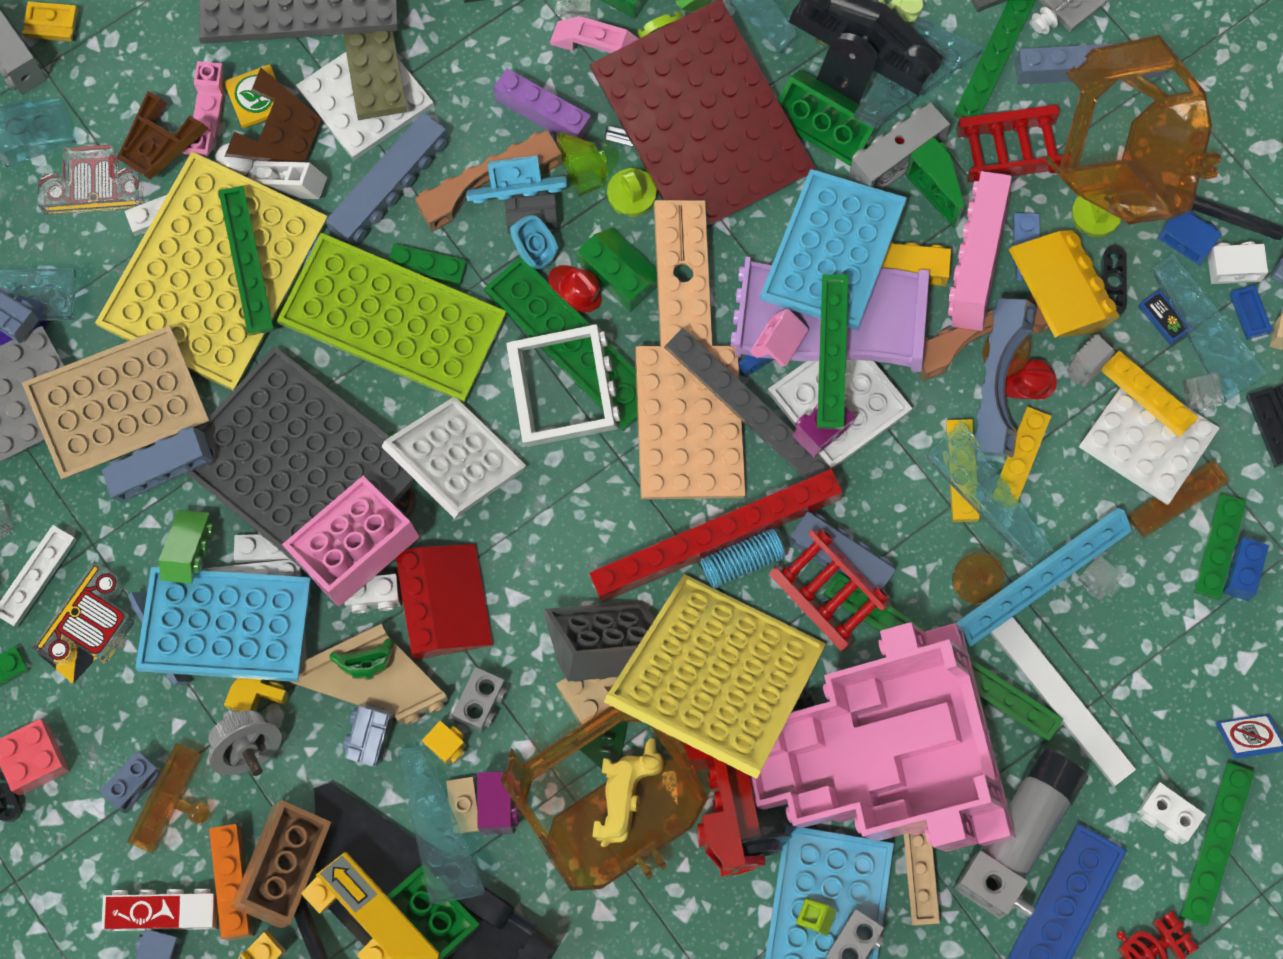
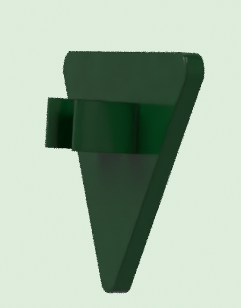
(607, 745)

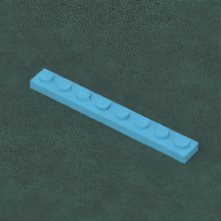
(1044, 576)

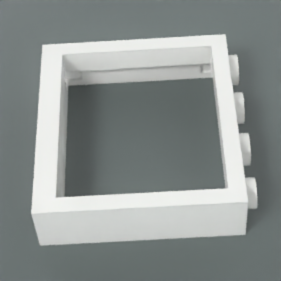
(607, 387)

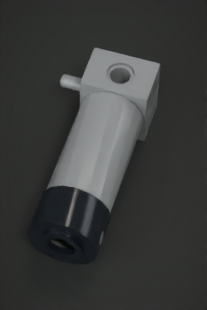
(1035, 813)

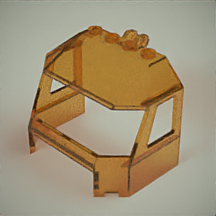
(1163, 144)
(666, 809)

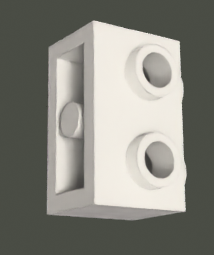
(1237, 263)
(379, 593)
(1170, 814)

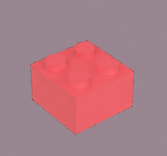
(31, 757)

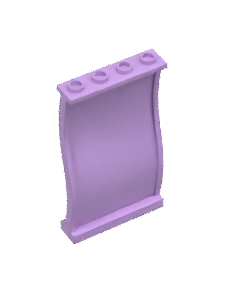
(888, 332)

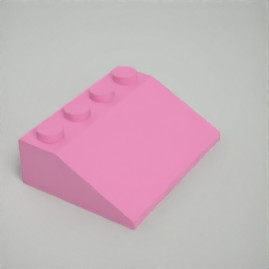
(351, 540)

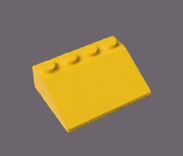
(1065, 284)

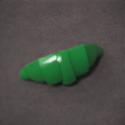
(365, 663)

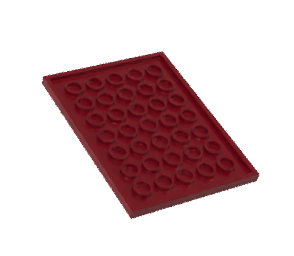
(703, 114)

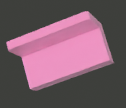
(780, 337)

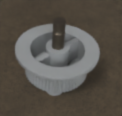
(242, 743)

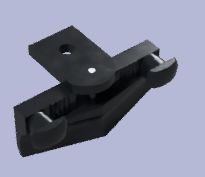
(866, 39)

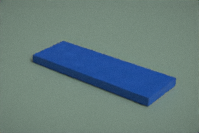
(1069, 897)

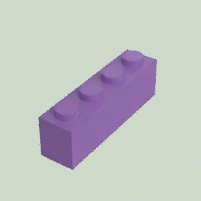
(541, 106)

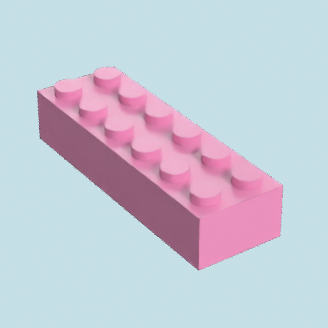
(979, 251)

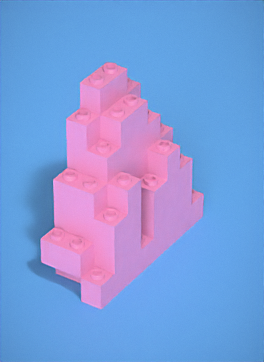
(894, 748)

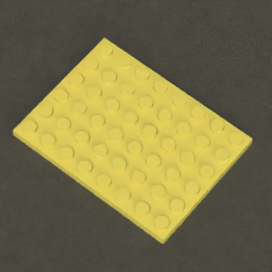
(188, 276)
(717, 675)

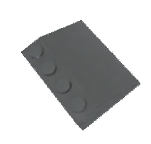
(596, 638)

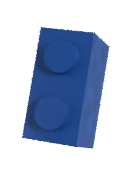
(1190, 236)
(1245, 569)

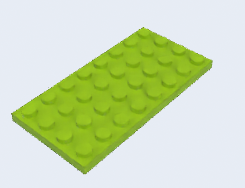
(392, 317)

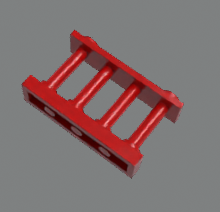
(1014, 120)
(805, 595)

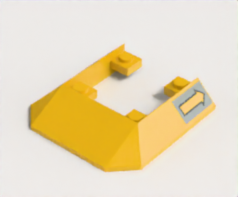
(345, 880)

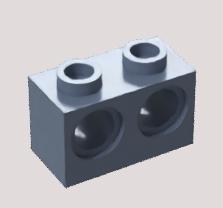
(130, 782)

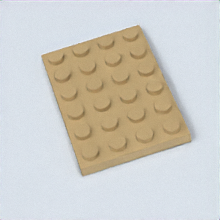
(115, 402)

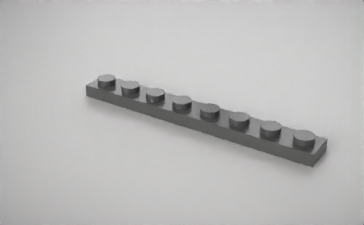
(744, 404)

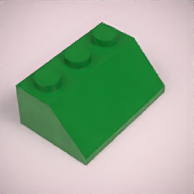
(618, 267)
(442, 924)

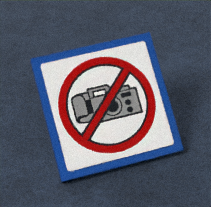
(1251, 736)

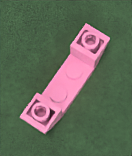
(590, 34)
(208, 105)

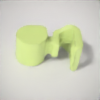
(906, 9)

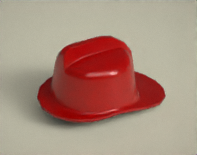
(576, 287)
(1033, 381)

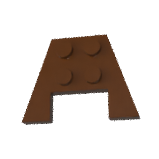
(287, 130)
(151, 147)

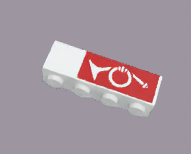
(160, 911)

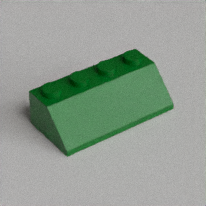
(824, 117)

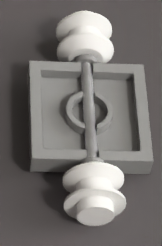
(1068, 12)

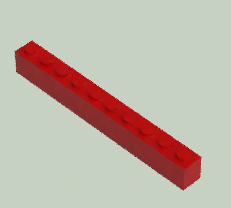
(715, 535)

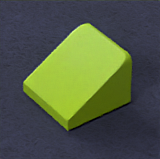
(816, 917)

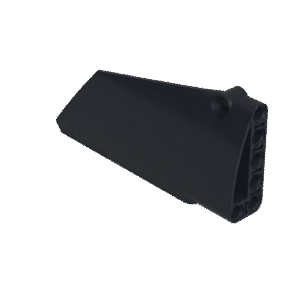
(393, 855)

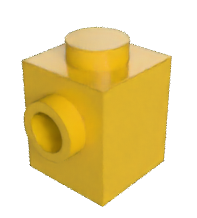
(445, 743)

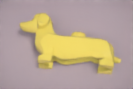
(621, 792)

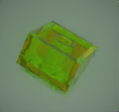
(583, 163)

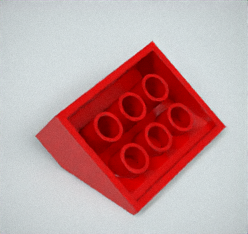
(443, 600)

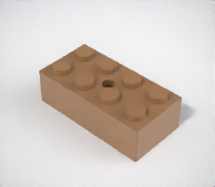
(295, 841)

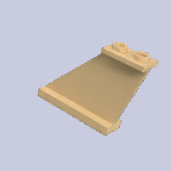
(398, 688)

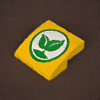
(248, 106)

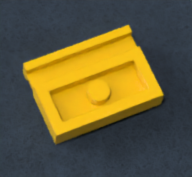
(50, 21)

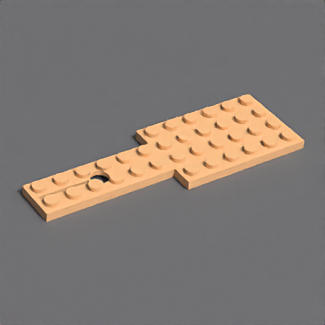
(684, 431)

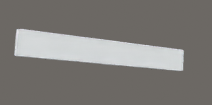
(1063, 701)

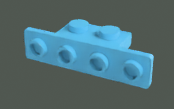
(515, 177)

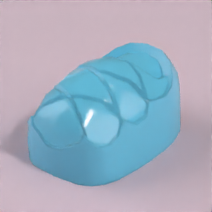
(534, 241)

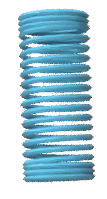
(771, 551)

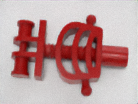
(1158, 946)

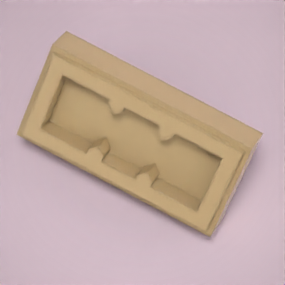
(463, 803)

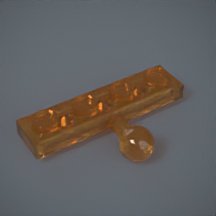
(1192, 491)
(166, 798)

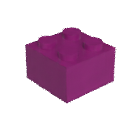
(494, 806)

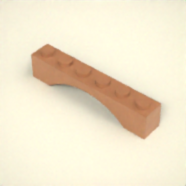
(443, 202)
(941, 350)

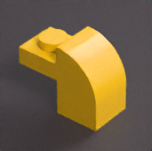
(246, 694)

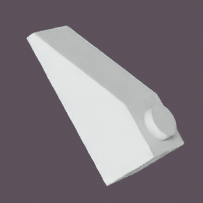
(289, 178)

